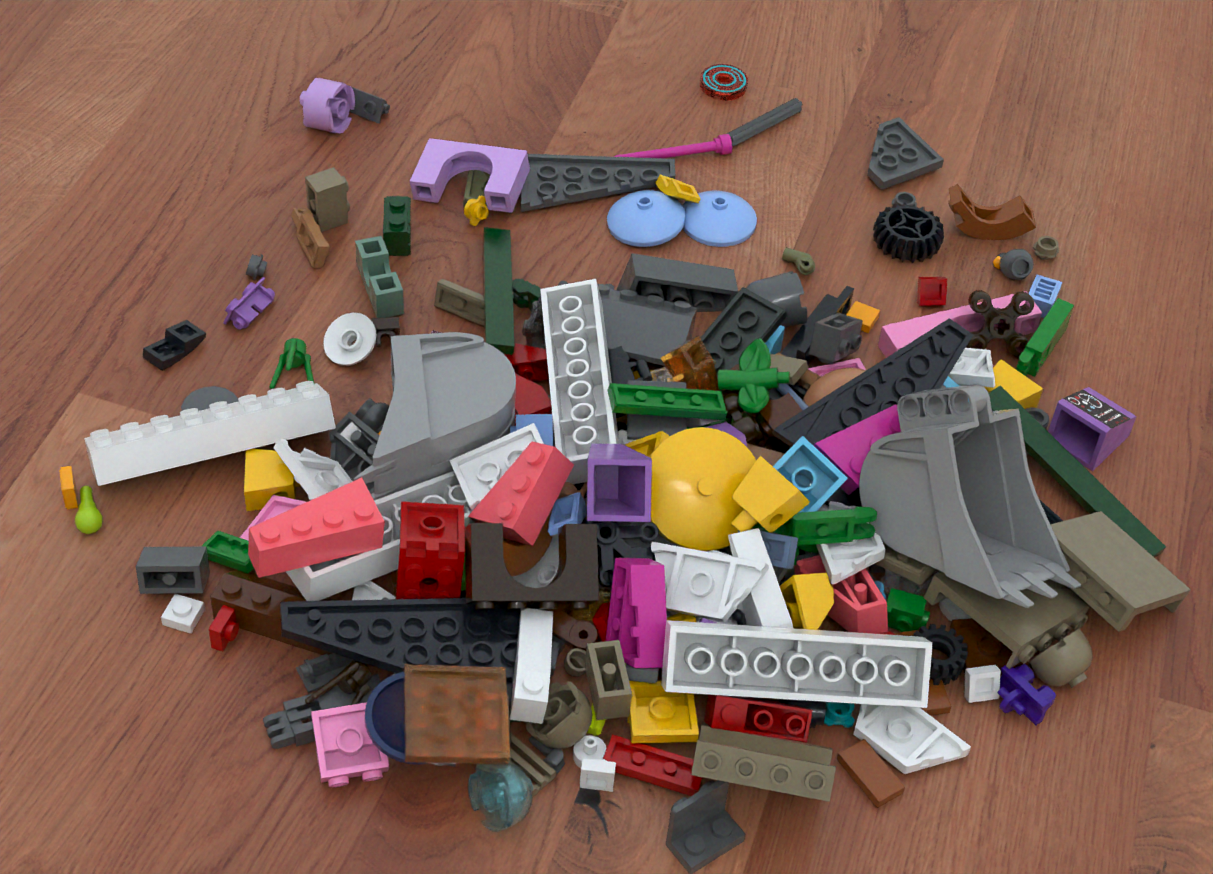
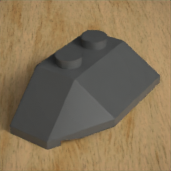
(353, 446)

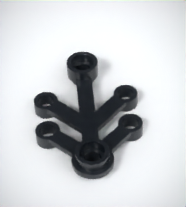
(616, 542)

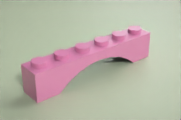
(899, 334)

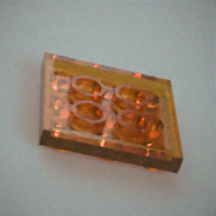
(456, 714)

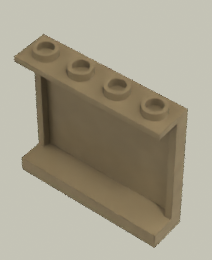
(1115, 571)
(1015, 626)
(764, 762)

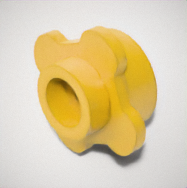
(476, 210)

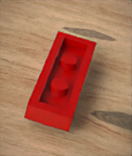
(653, 765)

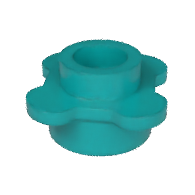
(844, 718)

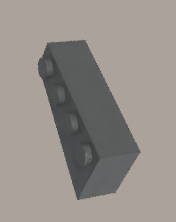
(673, 280)

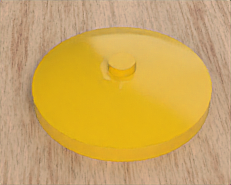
(695, 487)

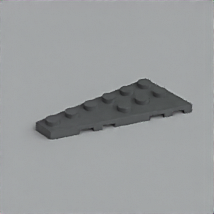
(576, 178)

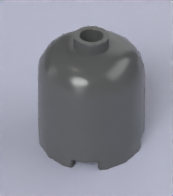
(784, 292)

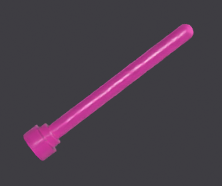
(721, 145)

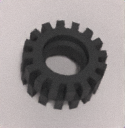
(949, 645)

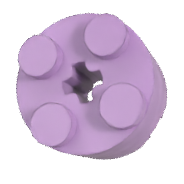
(327, 105)

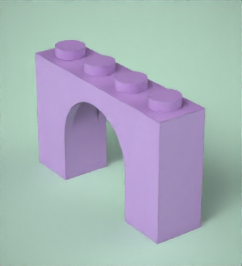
(446, 158)

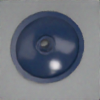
(386, 717)

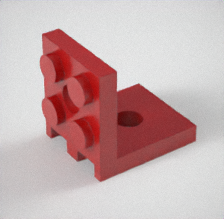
(430, 551)

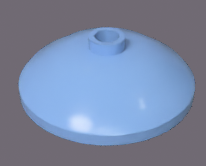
(646, 218)
(719, 219)

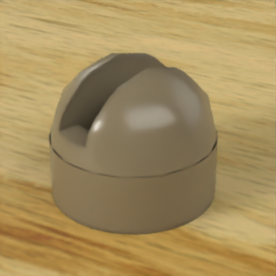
(577, 665)

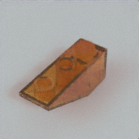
(692, 364)

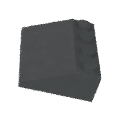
(644, 324)

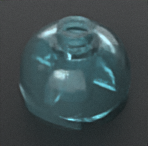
(501, 794)

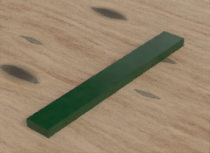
(498, 290)
(1074, 475)

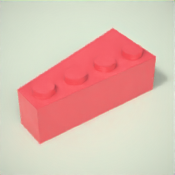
(318, 531)

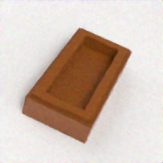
(870, 773)

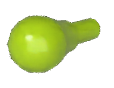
(88, 517)

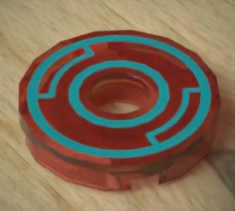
(714, 75)

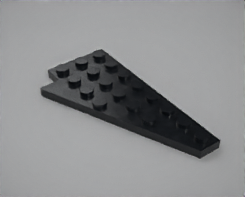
(912, 369)
(408, 632)

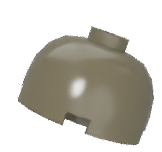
(1064, 661)
(565, 719)

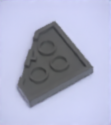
(900, 155)

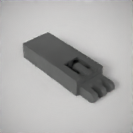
(286, 726)

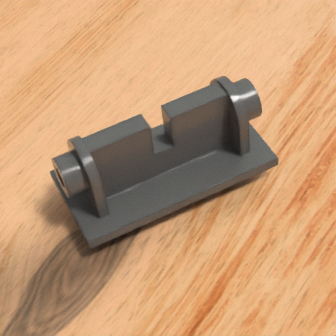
(369, 106)
(321, 670)

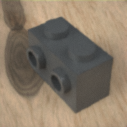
(836, 337)
(172, 570)

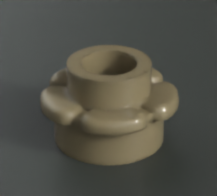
(1046, 247)

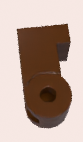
(571, 631)

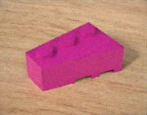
(850, 446)
(638, 611)

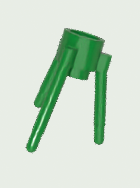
(293, 356)

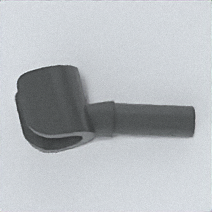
(554, 756)

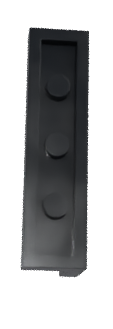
(800, 343)

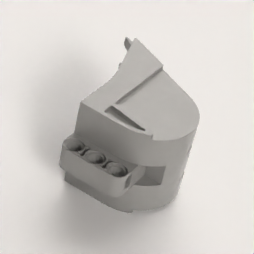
(445, 402)
(963, 495)

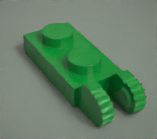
(833, 526)

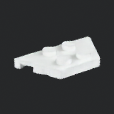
(974, 368)
(313, 472)
(849, 558)
(706, 582)
(908, 737)

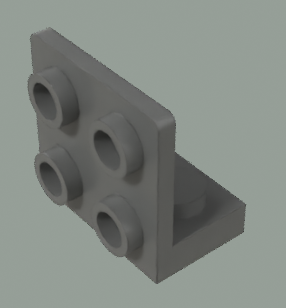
(702, 828)

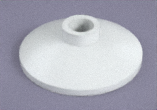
(342, 334)

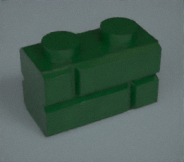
(397, 225)

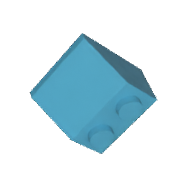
(810, 473)

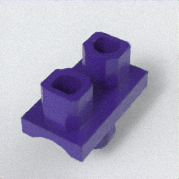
(1022, 696)

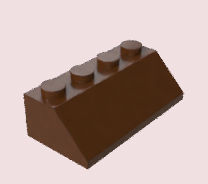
(258, 604)

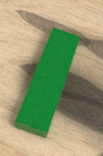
(666, 401)

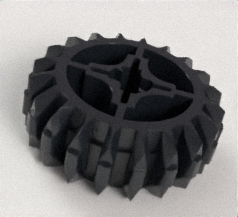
(908, 232)

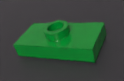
(229, 551)

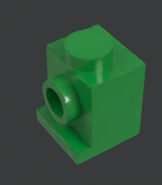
(906, 611)

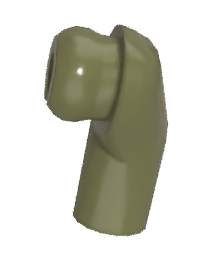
(802, 260)

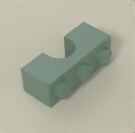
(380, 283)

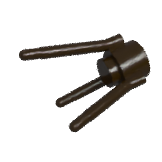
(350, 679)

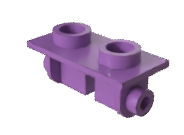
(253, 296)

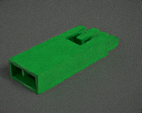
(1045, 338)

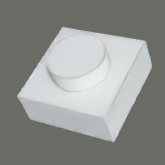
(183, 613)
(982, 683)
(597, 774)

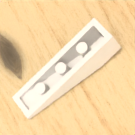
(765, 602)
(532, 666)

